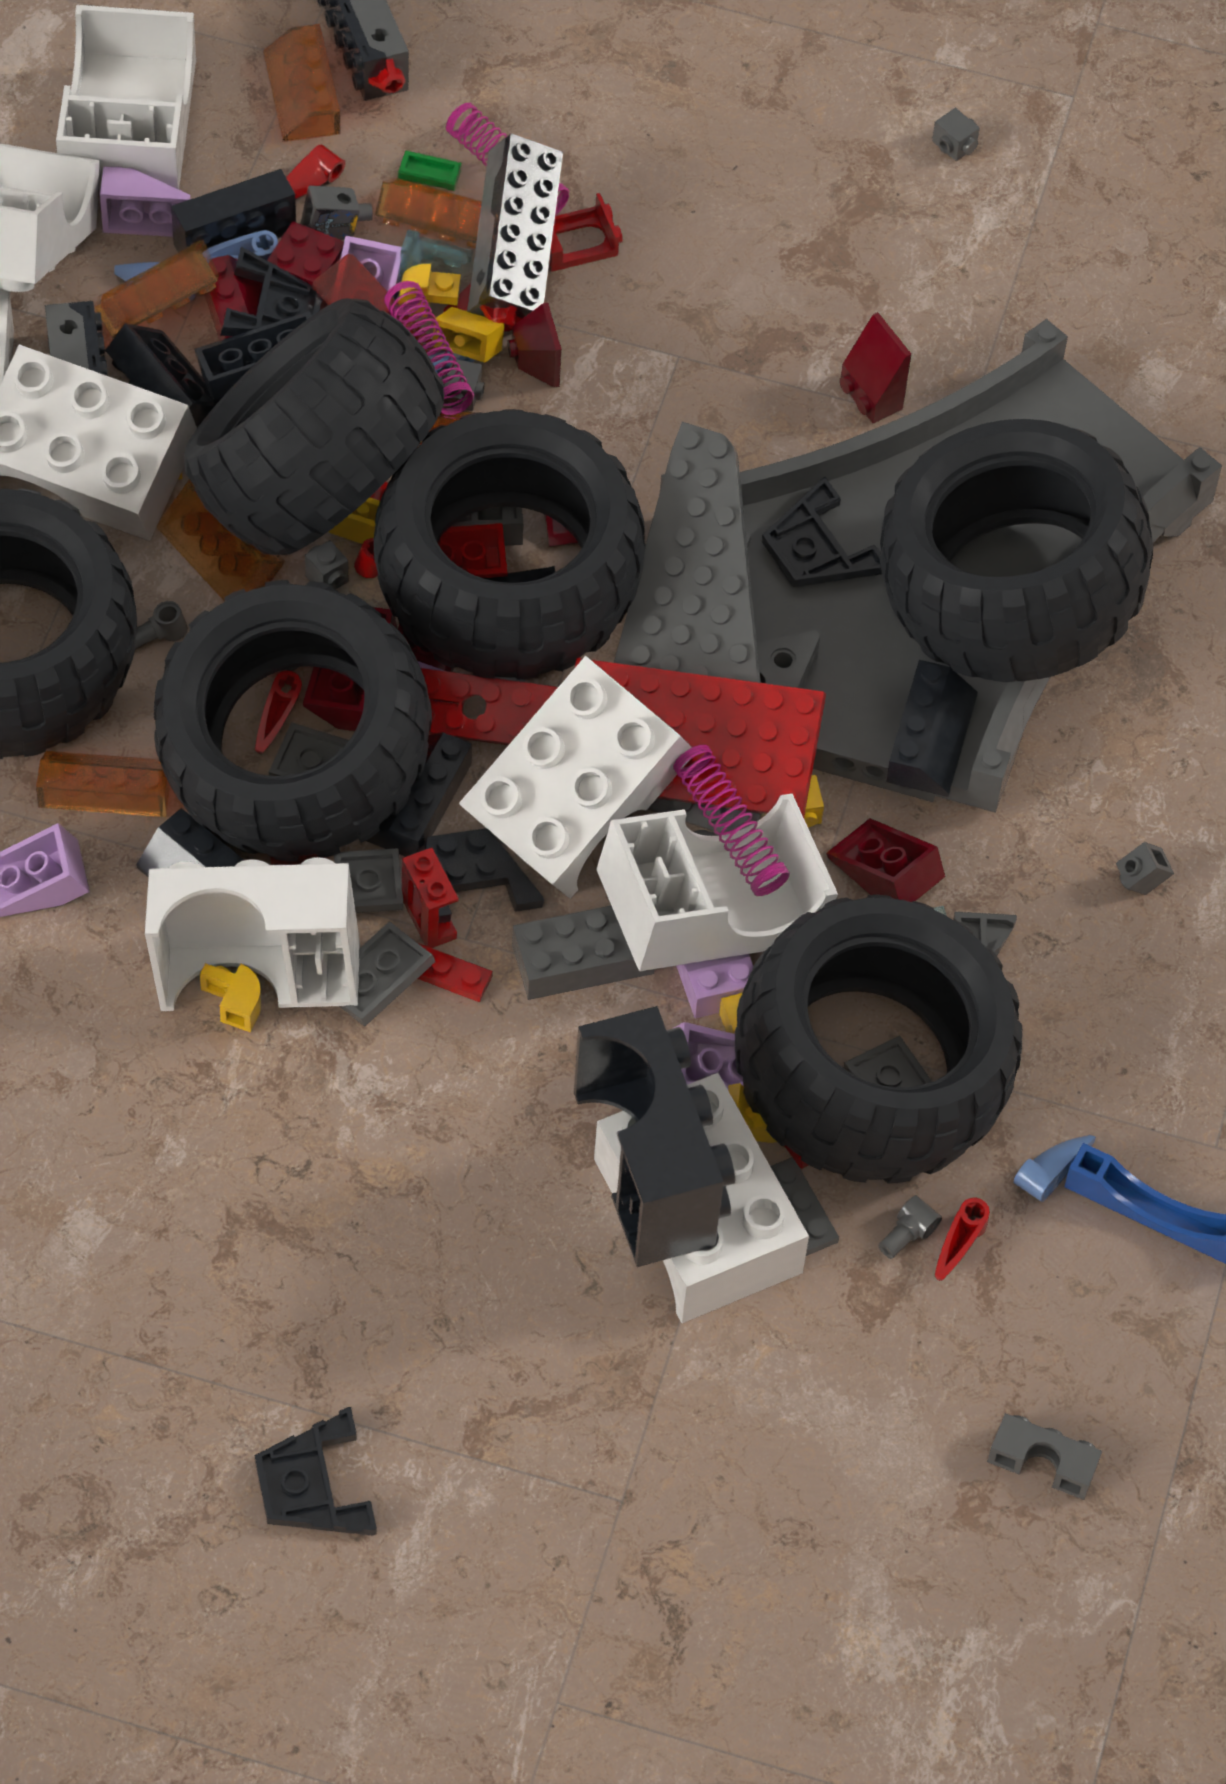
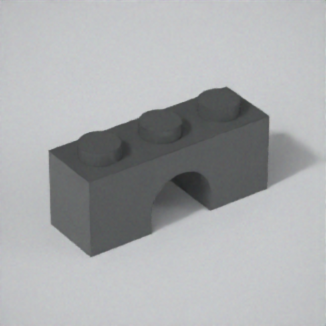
(1021, 1440)

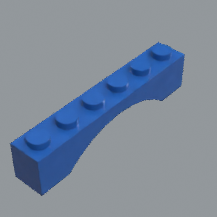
(1111, 1185)

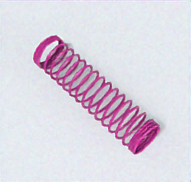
(465, 128)
(412, 304)
(762, 875)

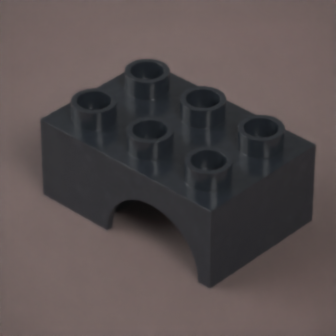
(668, 1173)

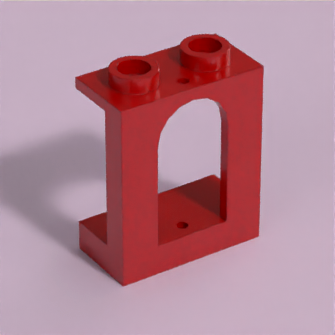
(599, 217)
(426, 898)

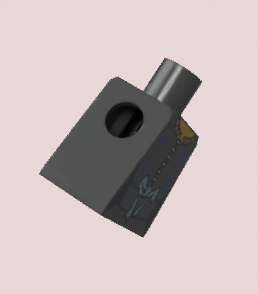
(334, 211)

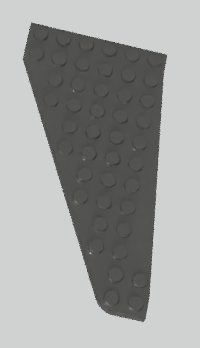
(696, 582)

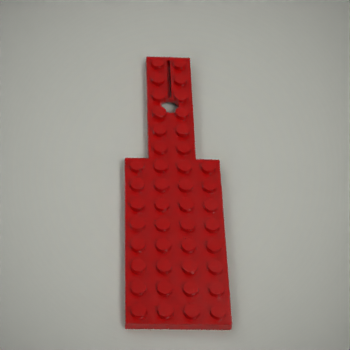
(755, 730)

